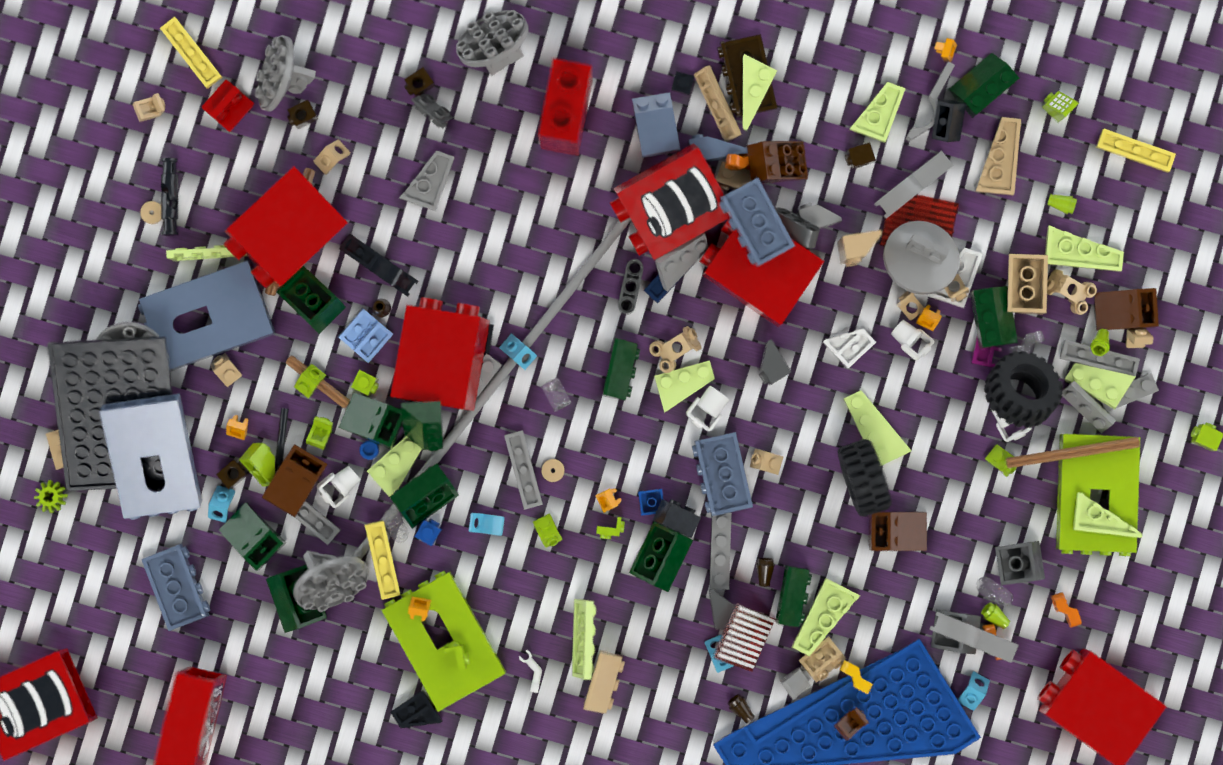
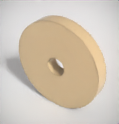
(147, 208)
(546, 470)

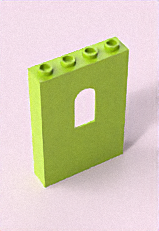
(1104, 471)
(438, 669)

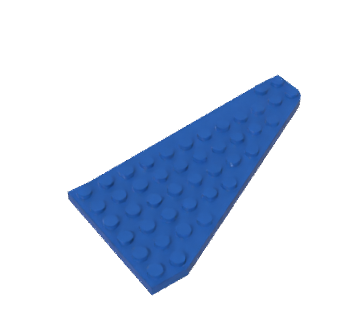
(907, 713)

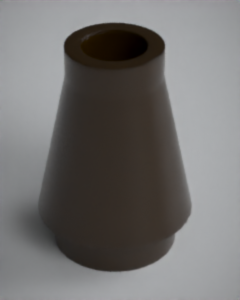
(386, 308)
(765, 570)
(740, 707)

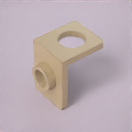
(329, 157)
(961, 293)
(904, 300)

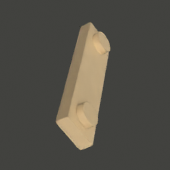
(717, 104)

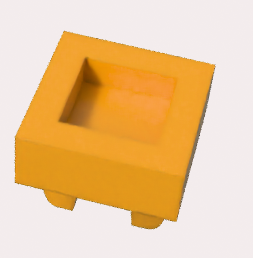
(946, 49)
(929, 318)
(237, 429)
(606, 499)
(419, 607)

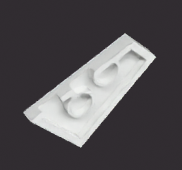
(967, 271)

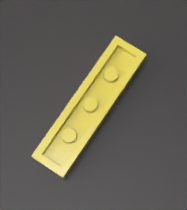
(191, 52)
(1135, 150)
(382, 559)

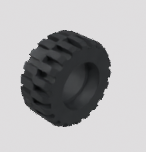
(1033, 372)
(864, 477)

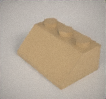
(856, 246)
(1027, 283)
(604, 682)

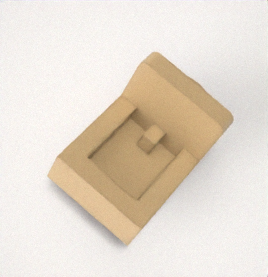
(149, 107)
(1138, 338)
(225, 369)
(766, 461)

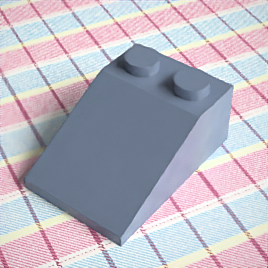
(656, 125)

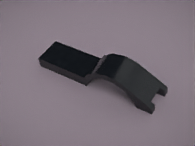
(378, 264)

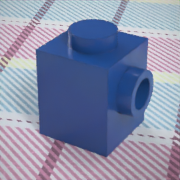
(429, 531)

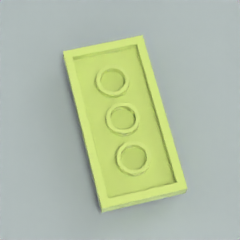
(583, 639)

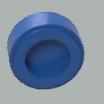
(369, 450)

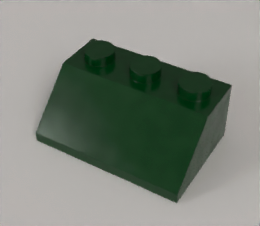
(983, 84)
(991, 318)
(621, 369)
(423, 424)
(424, 495)
(661, 556)
(793, 596)
(289, 611)

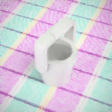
(908, 335)
(343, 481)

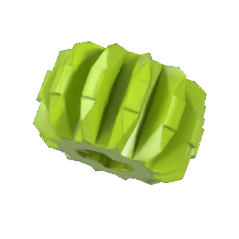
(50, 505)

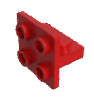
(228, 105)

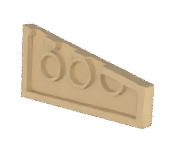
(1001, 163)

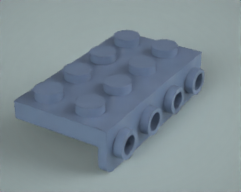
(756, 222)
(722, 474)
(176, 587)

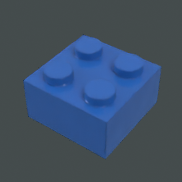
(650, 501)

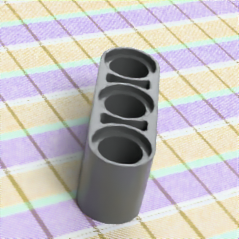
(798, 228)
(636, 279)

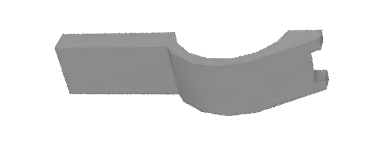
(915, 132)
(914, 183)
(975, 637)

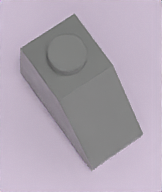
(818, 215)
(796, 682)

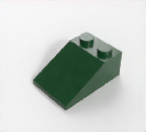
(311, 299)

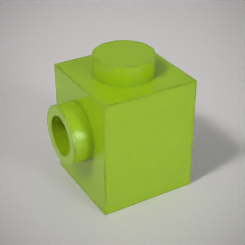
(365, 383)
(1206, 436)

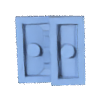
(365, 335)

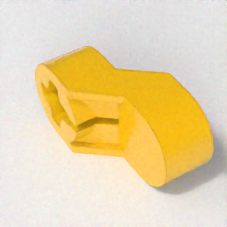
(854, 672)

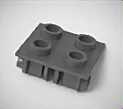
(426, 104)

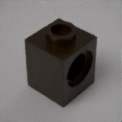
(422, 75)
(303, 106)
(860, 156)
(224, 474)

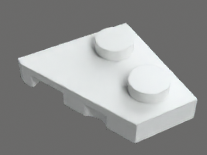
(850, 346)

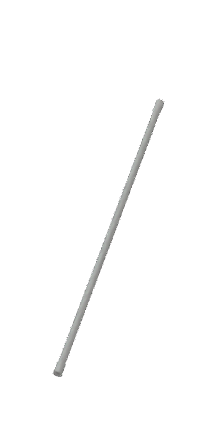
(510, 364)

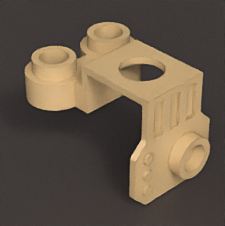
(1059, 283)
(687, 339)

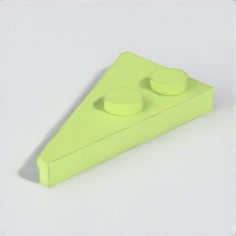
(756, 82)
(1094, 518)

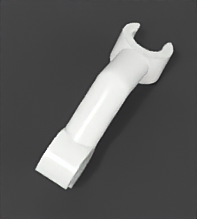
(537, 672)

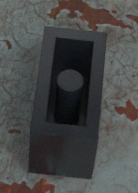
(948, 120)
(676, 518)

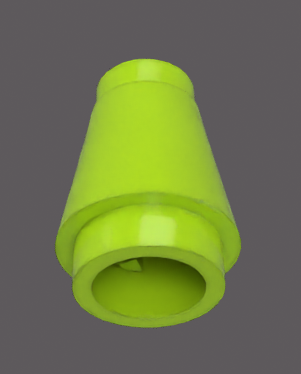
(1062, 203)
(1100, 343)
(994, 614)

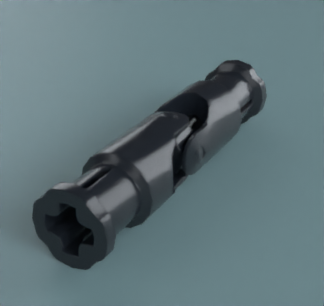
(169, 189)

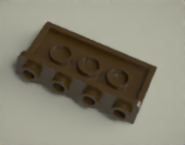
(732, 55)

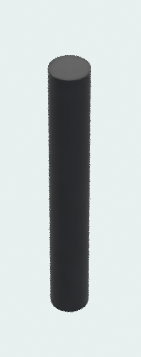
(281, 436)

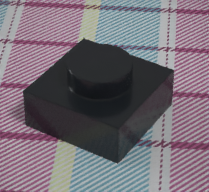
(682, 83)

